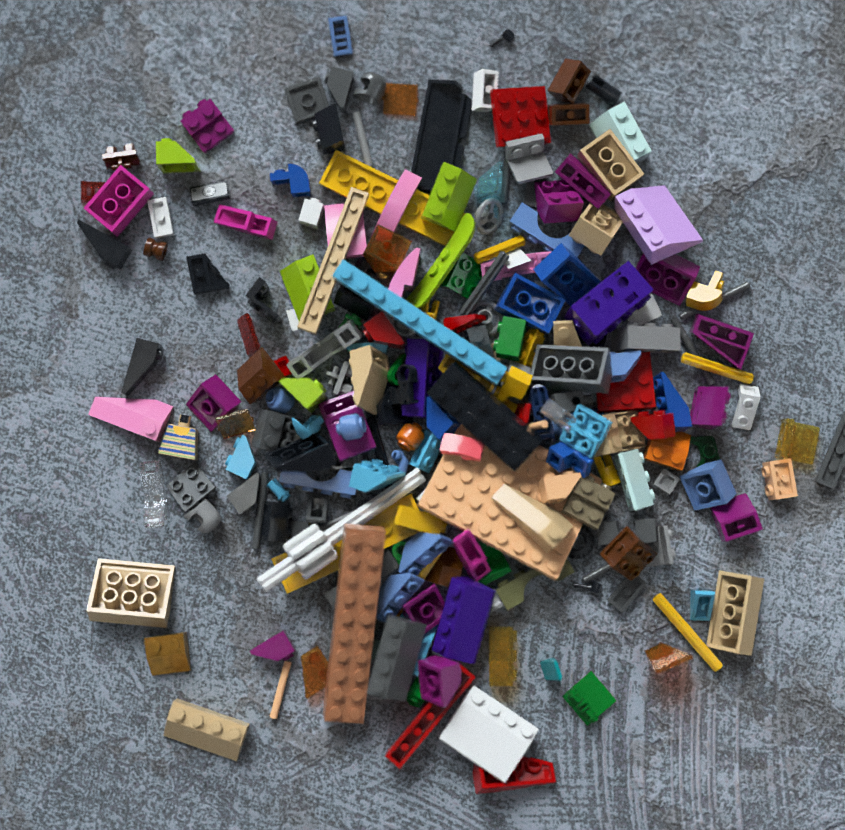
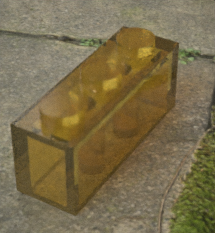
(502, 655)

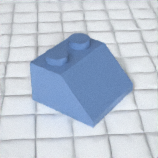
(708, 485)

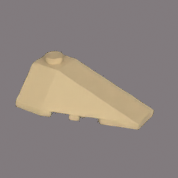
(539, 521)

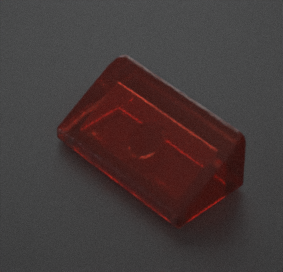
(248, 334)

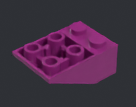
(709, 407)
(332, 412)

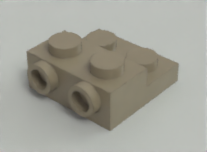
(588, 502)

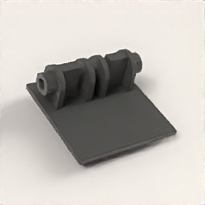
(190, 487)

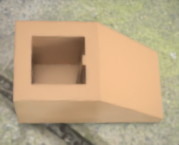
(557, 488)

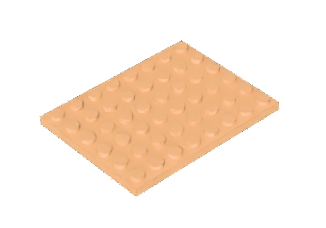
(462, 497)

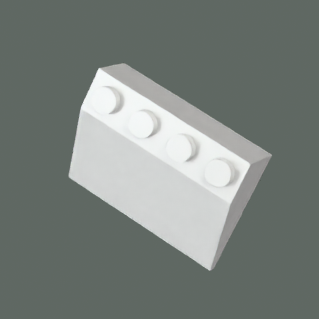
(488, 733)

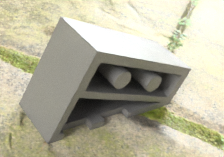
(646, 338)

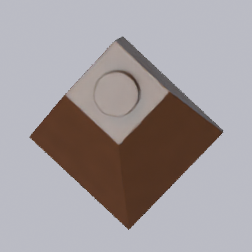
(445, 568)

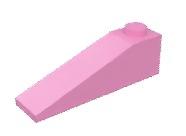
(139, 416)

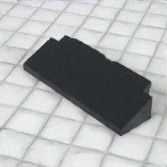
(441, 129)

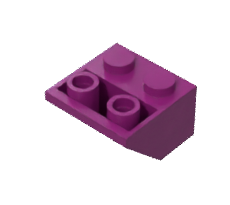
(557, 201)
(736, 518)

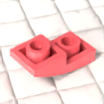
(463, 446)

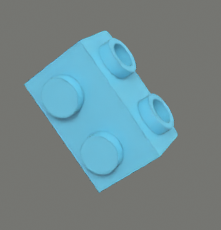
(426, 453)

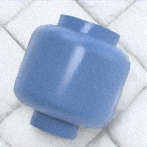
(280, 400)
(351, 427)

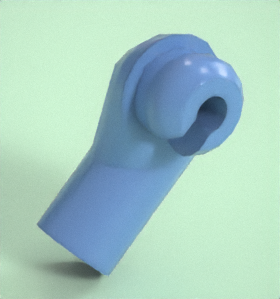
(401, 460)

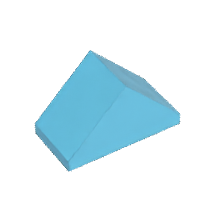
(701, 604)

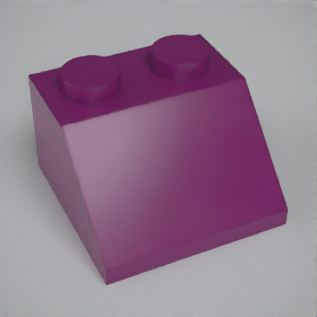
(212, 400)
(438, 679)

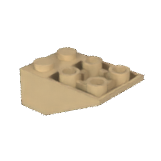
(368, 376)
(622, 434)

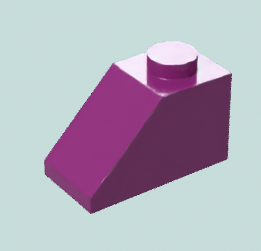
(276, 647)

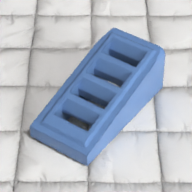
(337, 20)

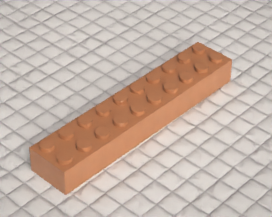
(353, 623)

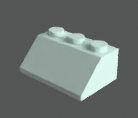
(625, 129)
(634, 479)

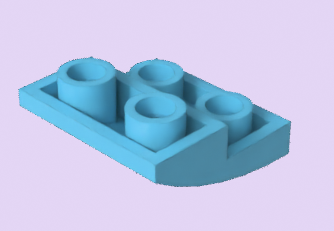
(587, 431)

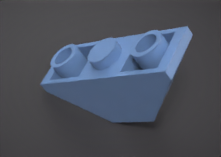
(623, 363)
(422, 551)
(396, 593)

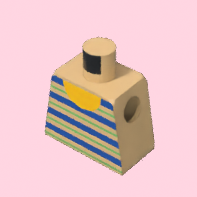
(180, 440)

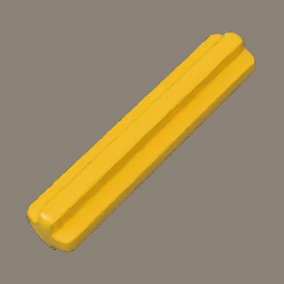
(493, 251)

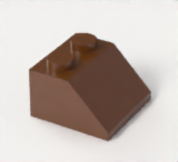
(258, 376)

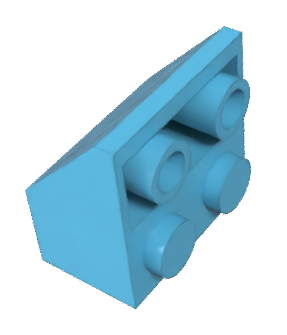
(374, 475)

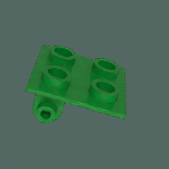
(589, 698)

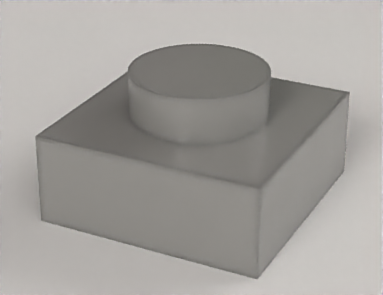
(666, 481)

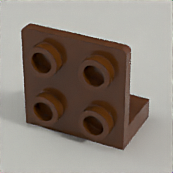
(628, 554)

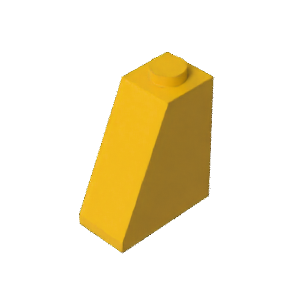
(419, 520)

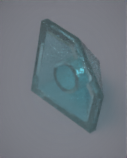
(489, 183)

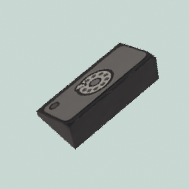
(209, 193)

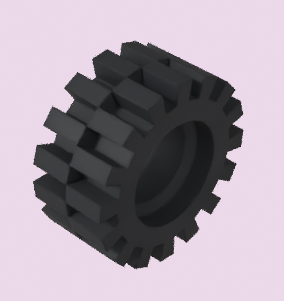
(587, 547)

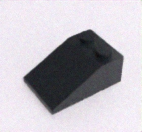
(352, 302)
(303, 455)

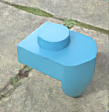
(310, 427)

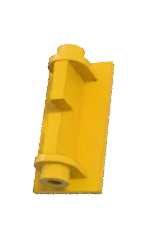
(530, 343)

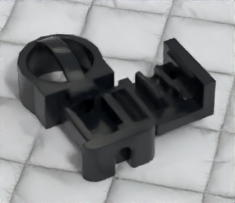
(404, 392)

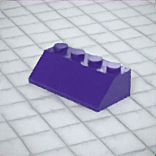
(426, 360)
(463, 620)

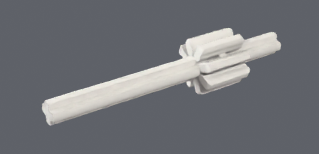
(314, 548)

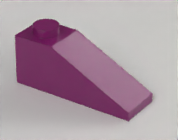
(583, 181)

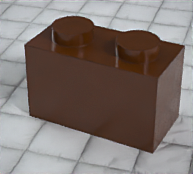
(569, 81)
(569, 114)

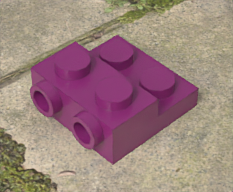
(206, 125)

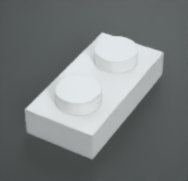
(160, 217)

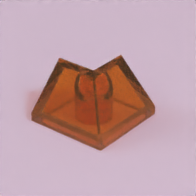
(386, 250)
(665, 657)

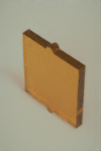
(400, 99)
(235, 423)

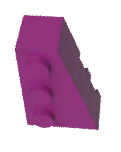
(723, 338)

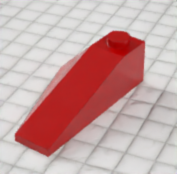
(527, 773)

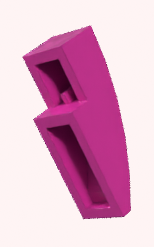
(246, 221)
(471, 555)

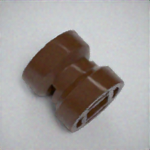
(155, 249)

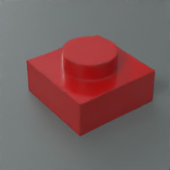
(281, 364)

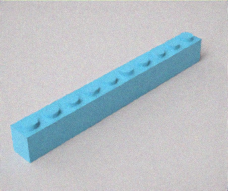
(419, 322)

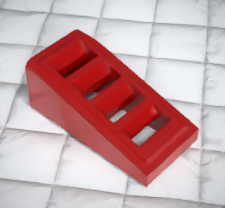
(461, 323)
(523, 411)

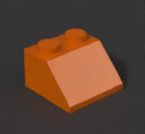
(669, 451)

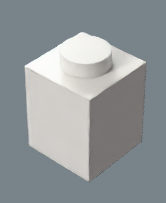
(311, 213)

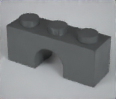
(645, 529)

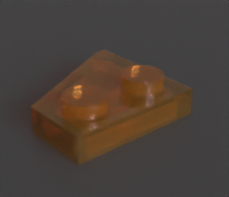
(314, 671)

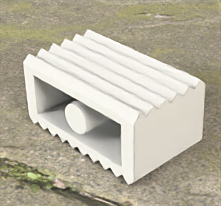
(483, 82)

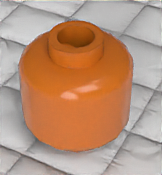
(410, 436)

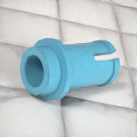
(280, 492)

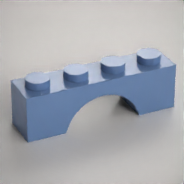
(525, 222)
(337, 484)

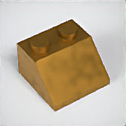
(167, 653)

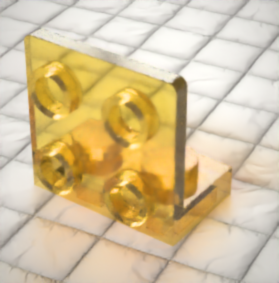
(797, 441)

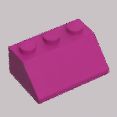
(118, 200)

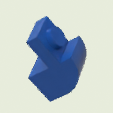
(296, 177)
(564, 456)

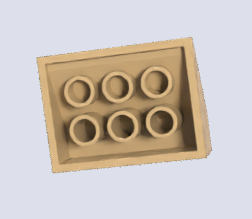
(131, 593)

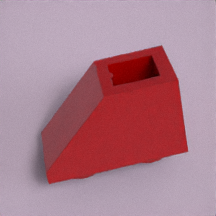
(655, 425)

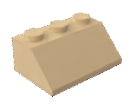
(610, 163)

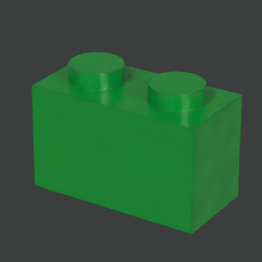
(510, 338)

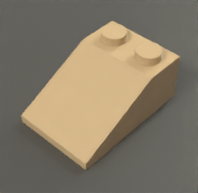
(596, 228)

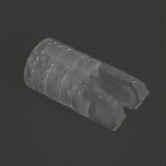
(555, 413)

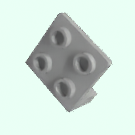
(528, 159)
(663, 548)

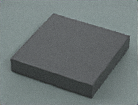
(306, 99)

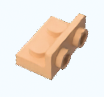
(779, 479)

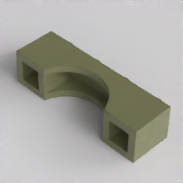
(512, 592)

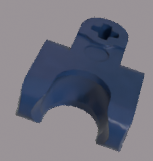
(537, 397)

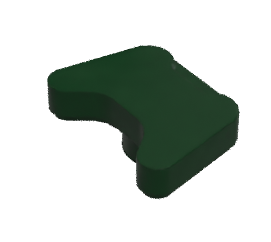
(706, 447)

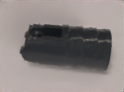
(604, 90)

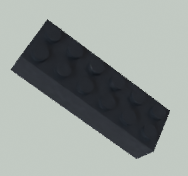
(485, 416)

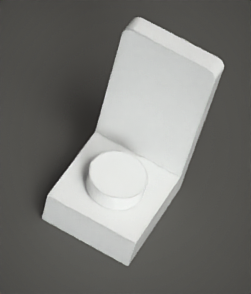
(747, 405)

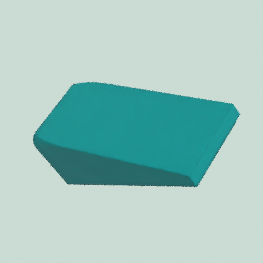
(551, 669)

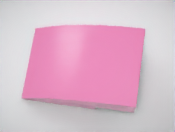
(358, 244)
(406, 274)

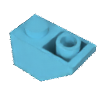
(243, 459)

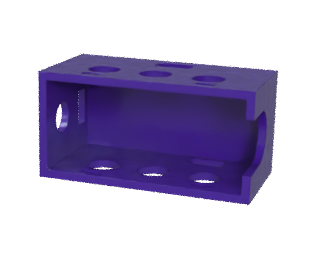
(630, 294)

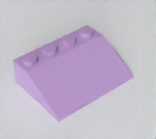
(656, 222)

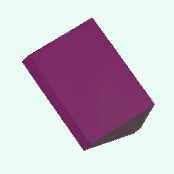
(425, 608)

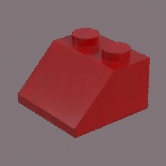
(382, 332)

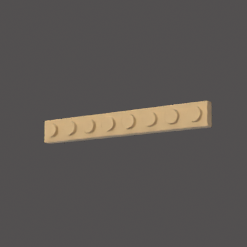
(335, 253)

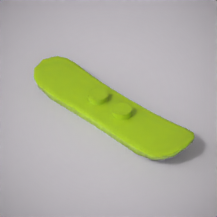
(444, 262)

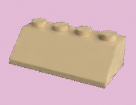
(735, 612)
(205, 729)

